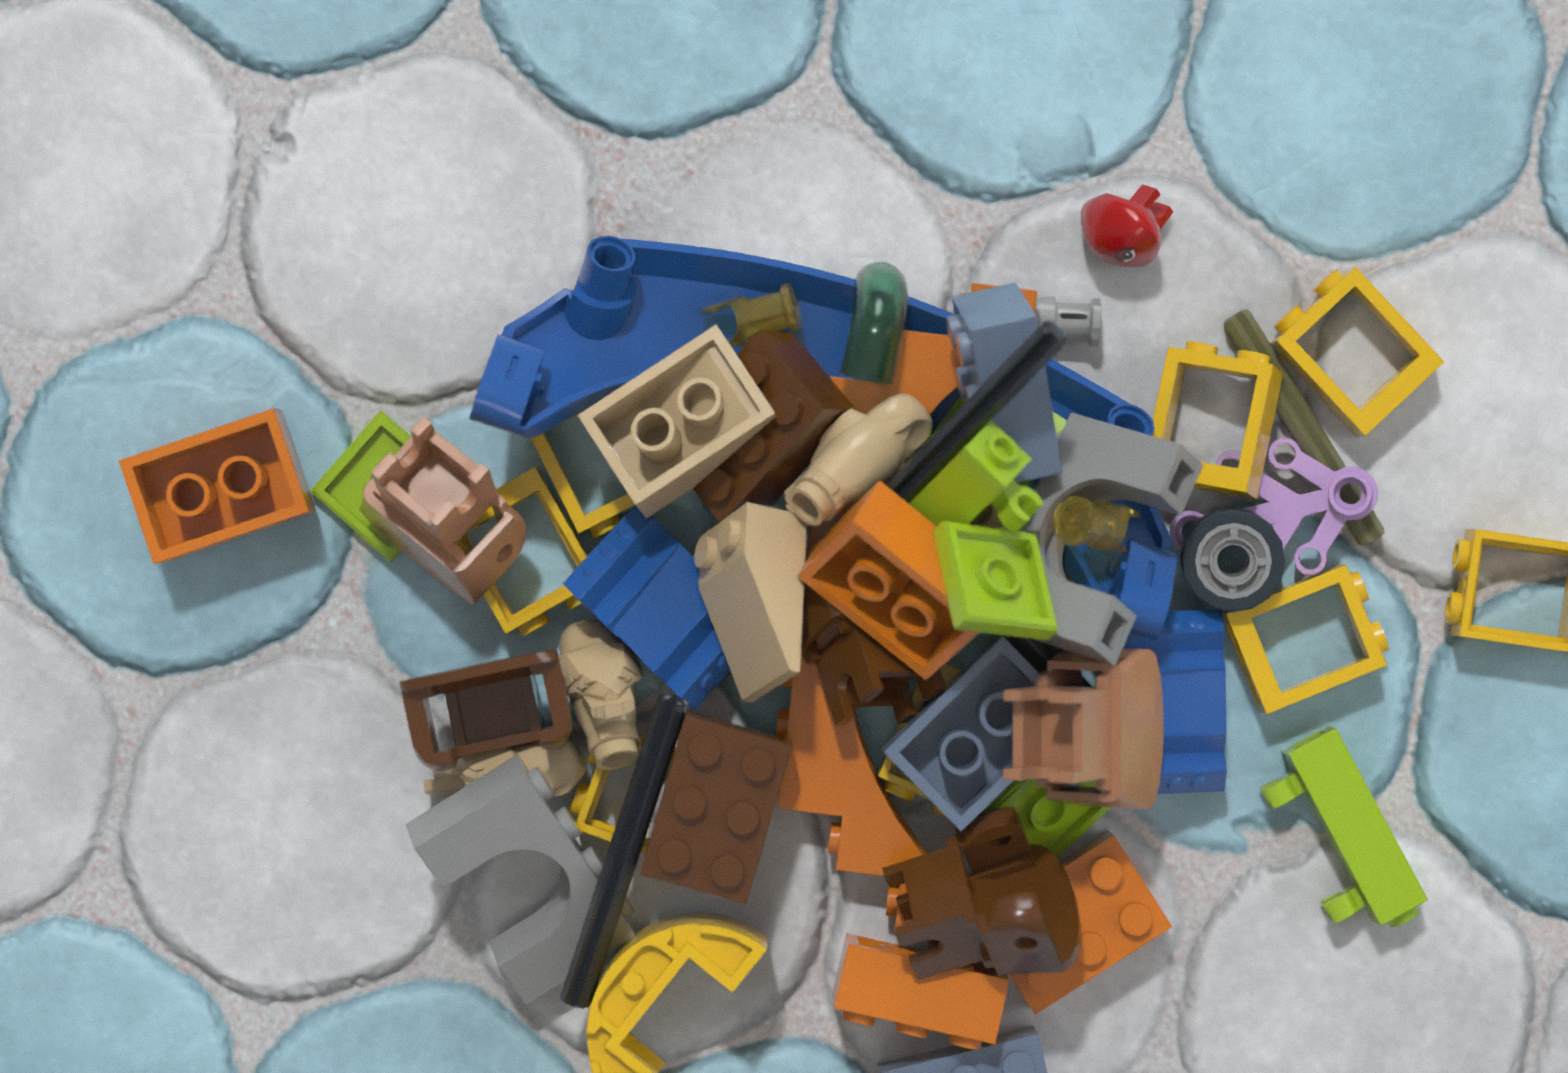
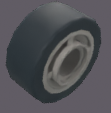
(1240, 589)

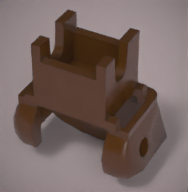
(856, 666)
(488, 707)
(1008, 912)

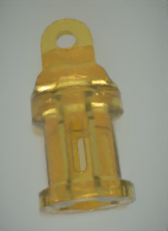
(765, 313)
(1097, 523)

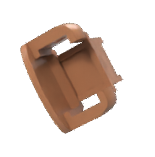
(430, 499)
(1091, 732)

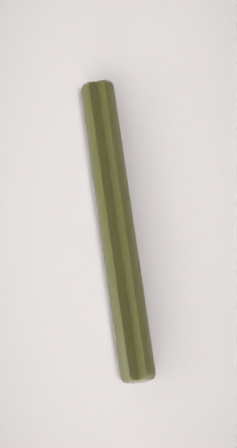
(1301, 421)

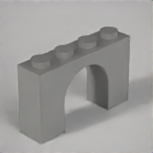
(1103, 465)
(512, 813)

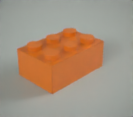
(217, 486)
(888, 579)
(1114, 915)
(880, 983)

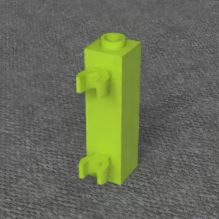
(977, 477)
(1354, 827)

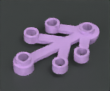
(1288, 508)

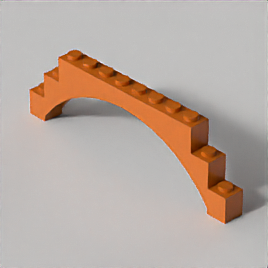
(830, 762)

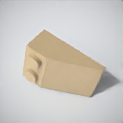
(678, 420)
(754, 594)

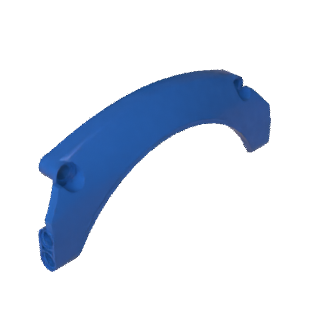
(645, 303)

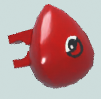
(1125, 229)

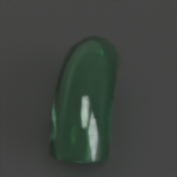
(876, 324)

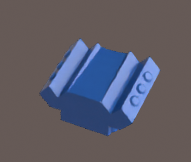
(650, 597)
(1193, 699)

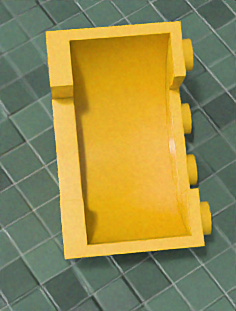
(646, 966)

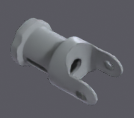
(1077, 320)

